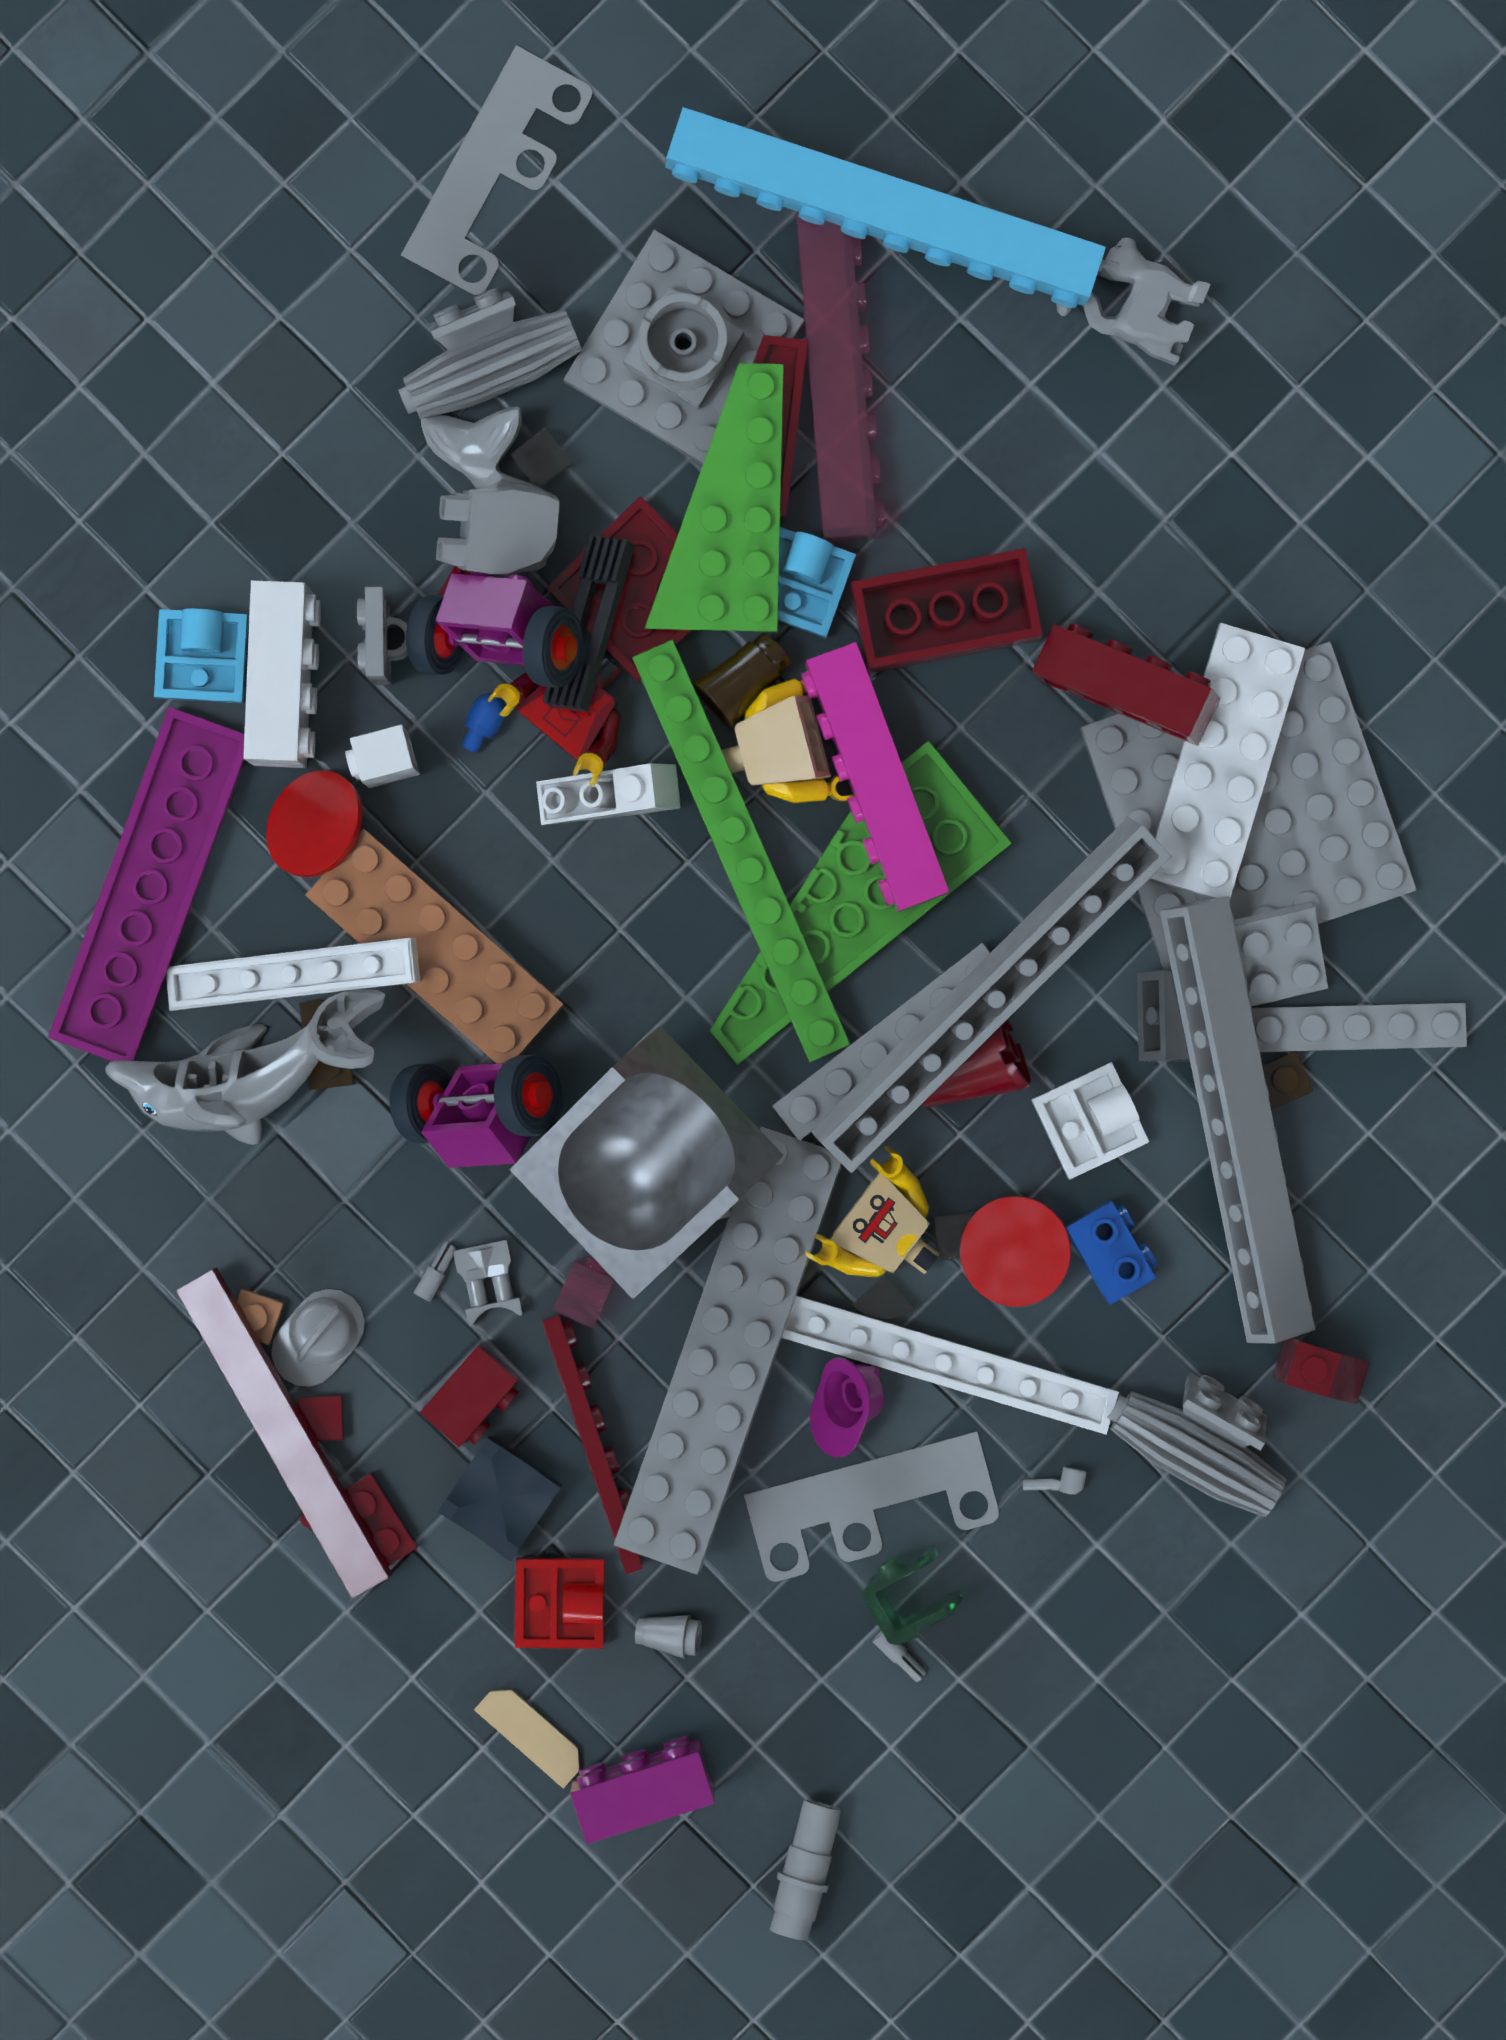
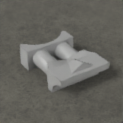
(483, 1262)

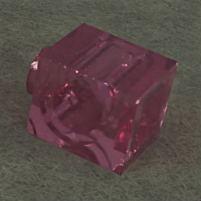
(584, 1292)

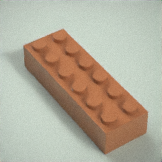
(459, 966)

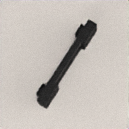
(606, 564)

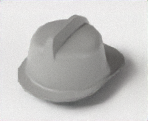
(317, 1337)

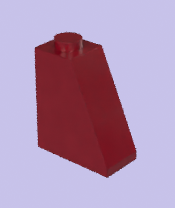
(1320, 1370)

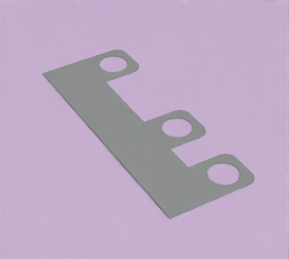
(486, 152)
(856, 1490)

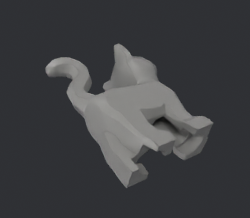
(1143, 313)

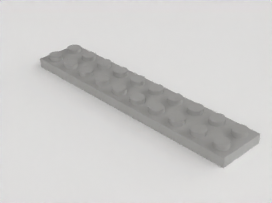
(728, 1357)

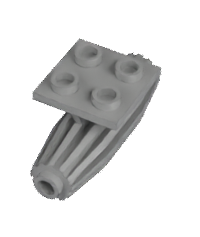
(486, 354)
(1204, 1442)

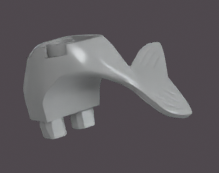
(504, 521)

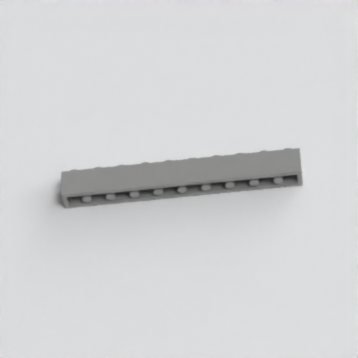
(990, 993)
(1237, 1120)

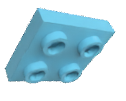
(810, 581)
(201, 655)

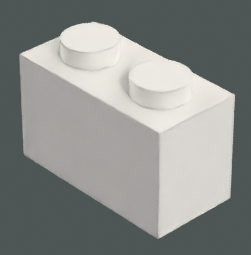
(382, 757)

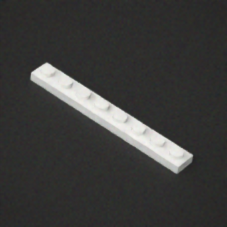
(950, 1364)

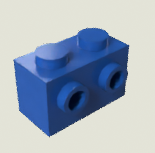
(1111, 1252)

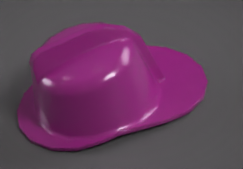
(844, 1404)

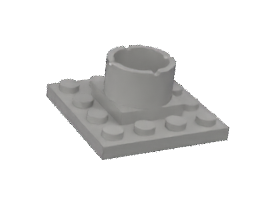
(633, 355)

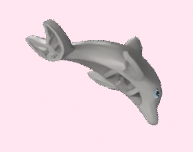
(235, 1085)

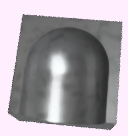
(646, 1161)

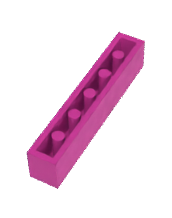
(875, 776)

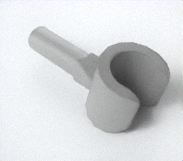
(1071, 1482)

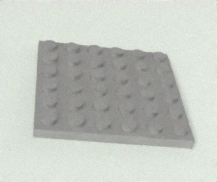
(1318, 823)

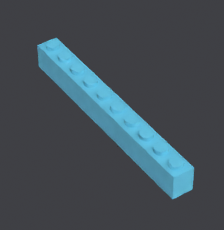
(884, 208)

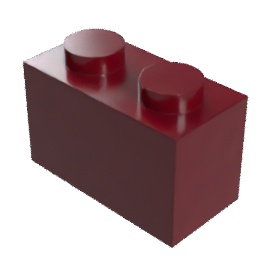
(470, 1396)

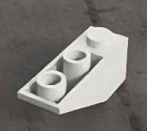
(616, 794)

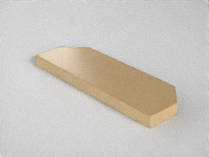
(531, 1734)

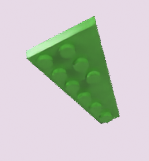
(728, 543)

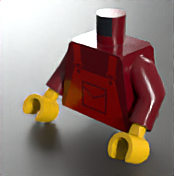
(583, 735)

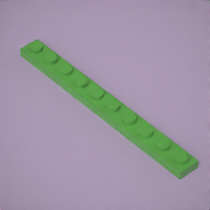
(741, 851)

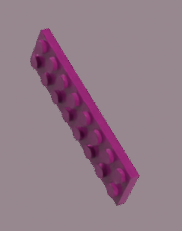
(150, 887)

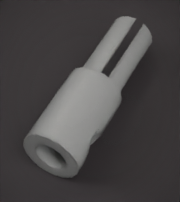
(435, 1273)
(895, 1654)

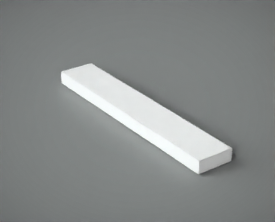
(293, 974)

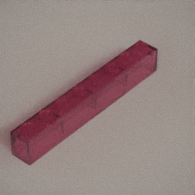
(839, 382)

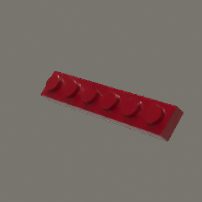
(589, 1423)

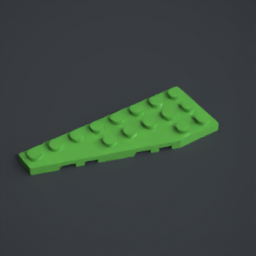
(843, 905)

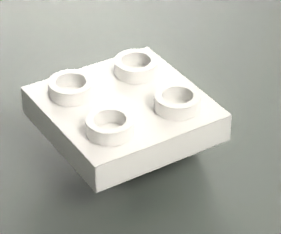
(1090, 1120)

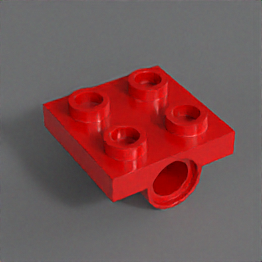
(559, 1602)

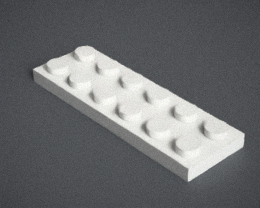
(1223, 777)

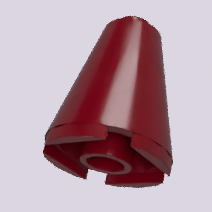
(991, 1070)

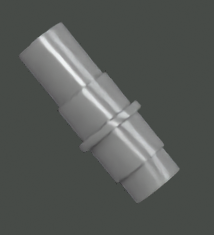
(805, 1870)

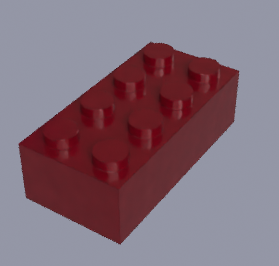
(946, 611)

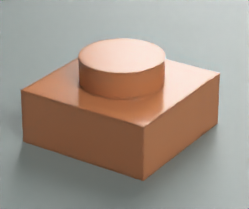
(261, 1313)

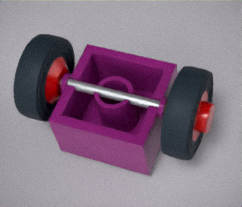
(495, 624)
(480, 1112)

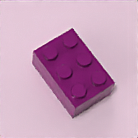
(642, 1789)

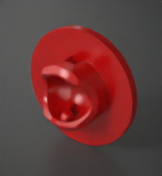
(314, 824)
(1015, 1251)

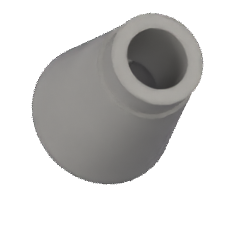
(670, 1634)

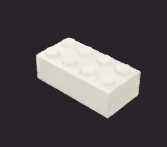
(280, 674)

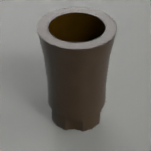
(741, 678)

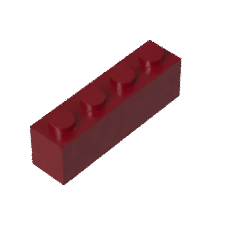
(1127, 684)

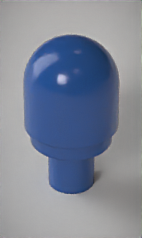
(483, 721)

